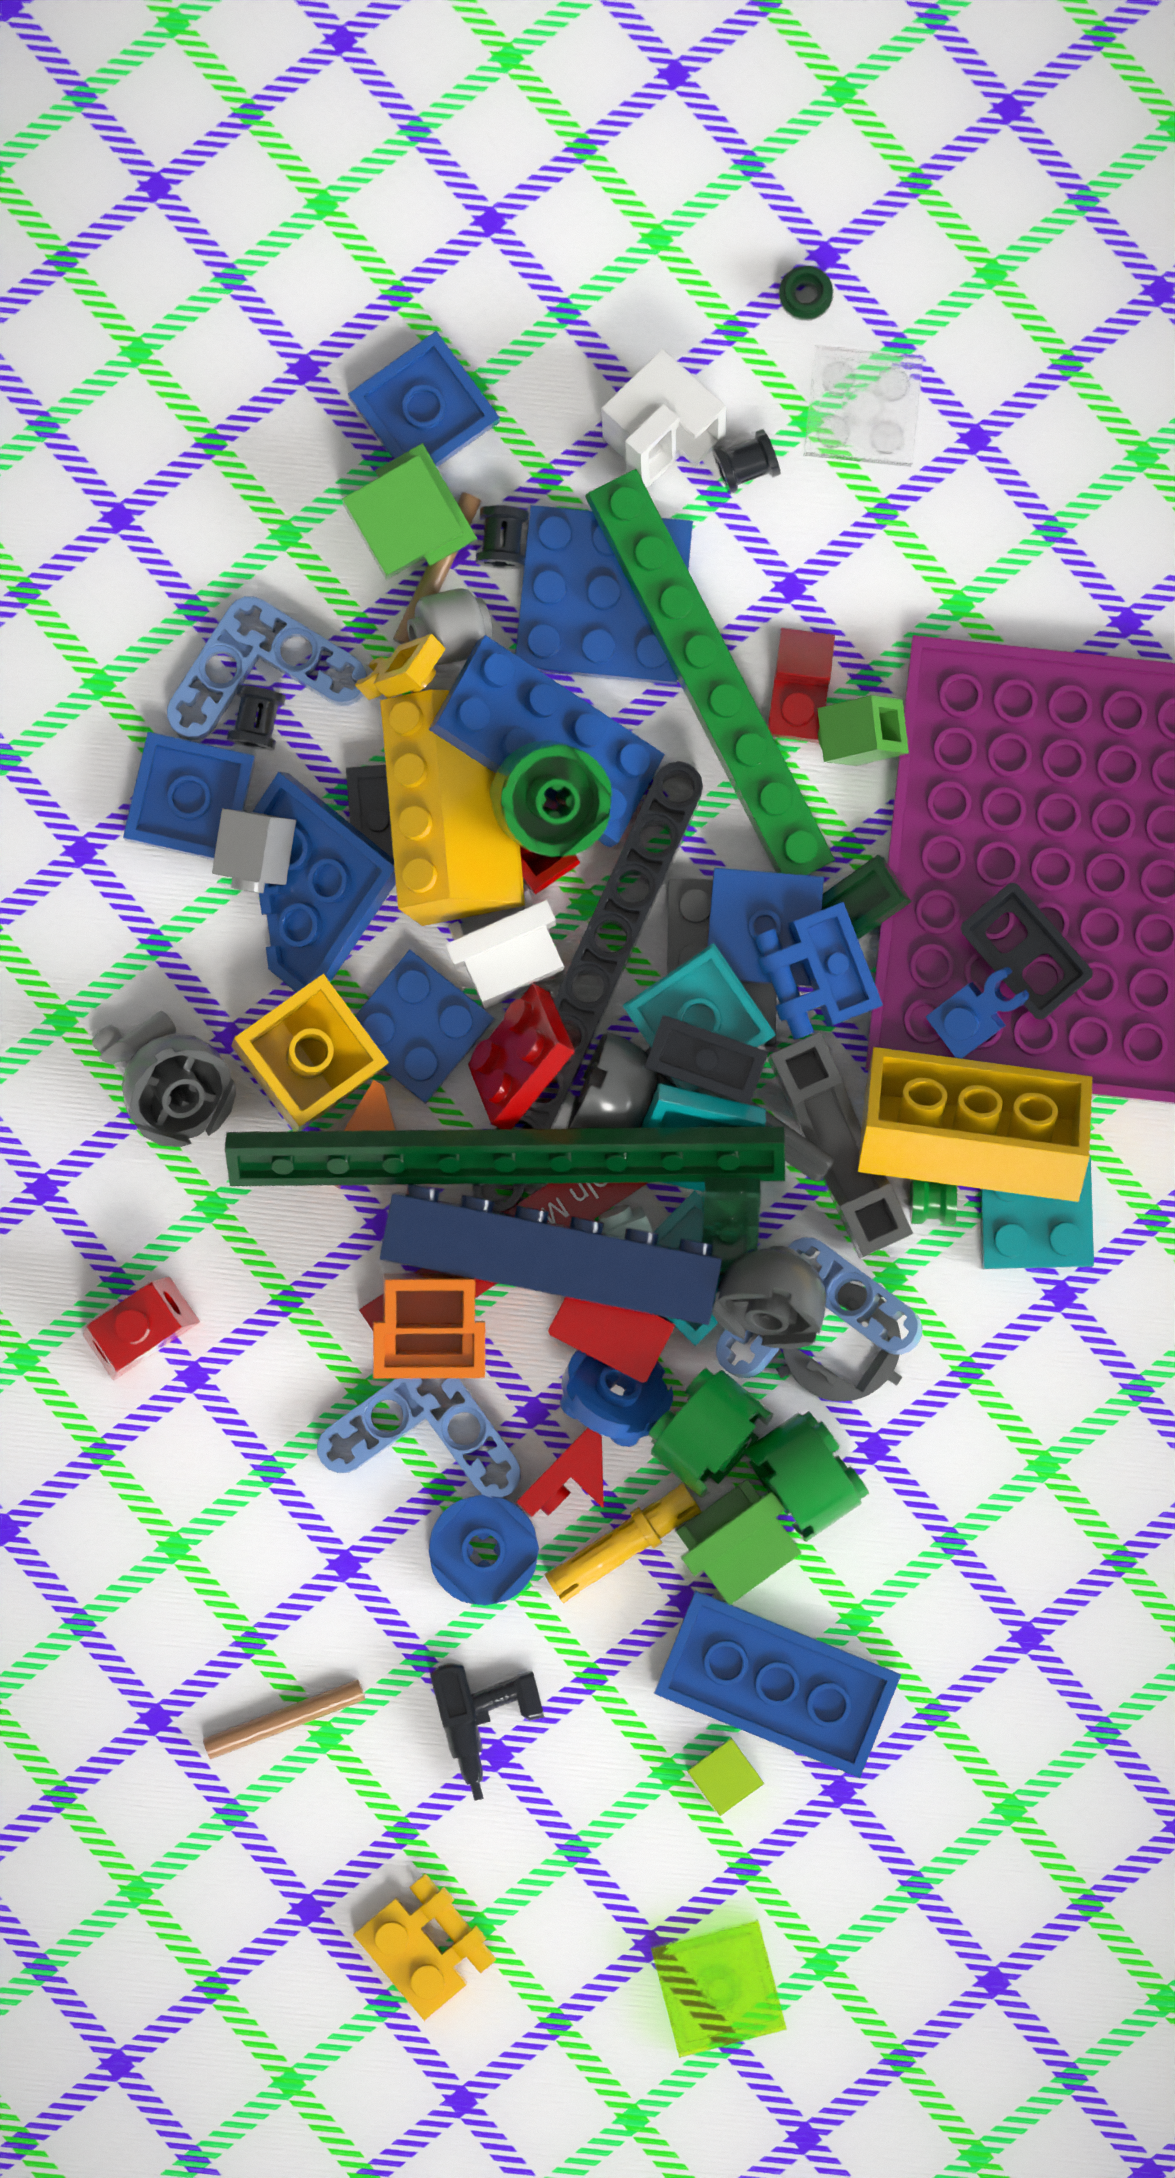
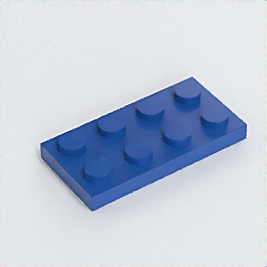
(509, 703)
(777, 1684)

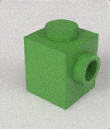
(862, 730)

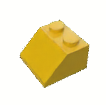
(309, 1053)

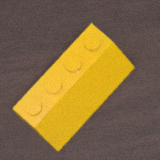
(443, 828)

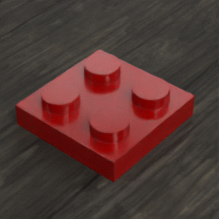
(520, 1057)

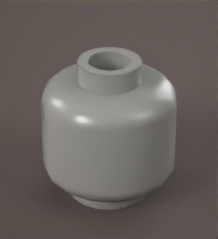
(454, 620)

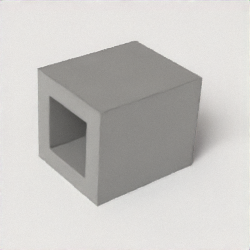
(253, 849)

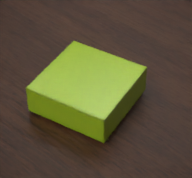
(725, 1777)

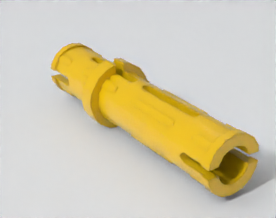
(631, 1537)

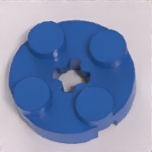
(619, 1417)
(515, 1549)

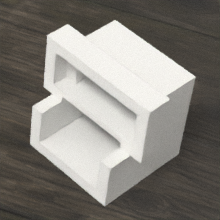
(660, 416)
(506, 950)

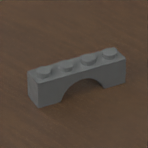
(828, 1120)

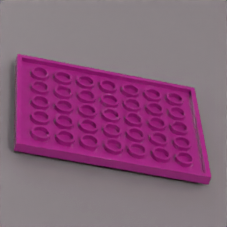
(1054, 782)

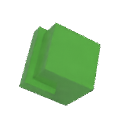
(408, 514)
(738, 1541)

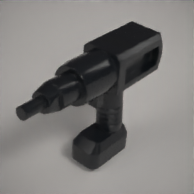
(464, 1711)

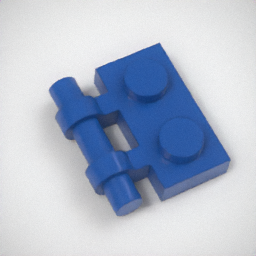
(833, 964)

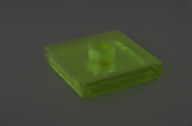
(718, 1988)

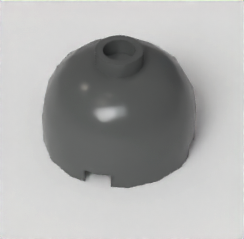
(615, 1087)
(177, 1089)
(772, 1296)

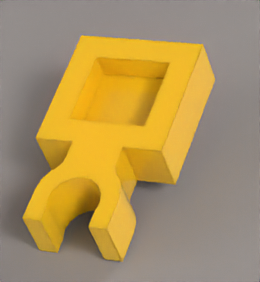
(406, 670)

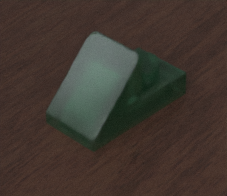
(730, 1216)

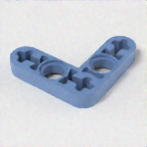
(246, 652)
(834, 1274)
(415, 1411)

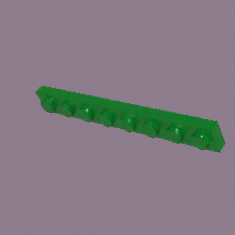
(709, 675)

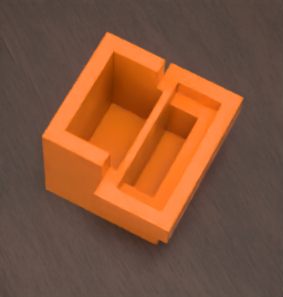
(428, 1328)

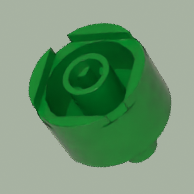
(583, 798)
(708, 1431)
(804, 1475)

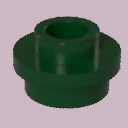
(810, 277)

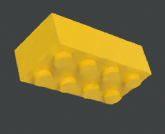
(976, 1124)

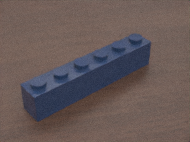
(550, 1256)

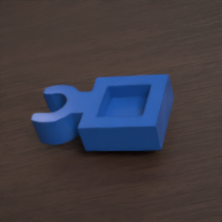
(972, 1016)

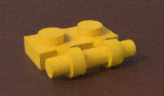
(412, 1958)

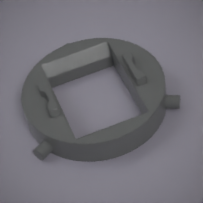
(828, 1385)

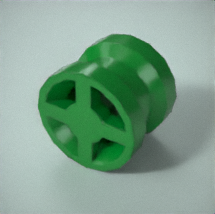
(932, 1201)

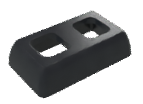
(1041, 939)

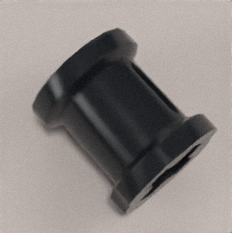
(746, 461)
(511, 520)
(244, 730)

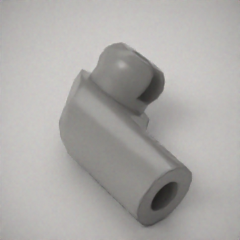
(118, 1049)

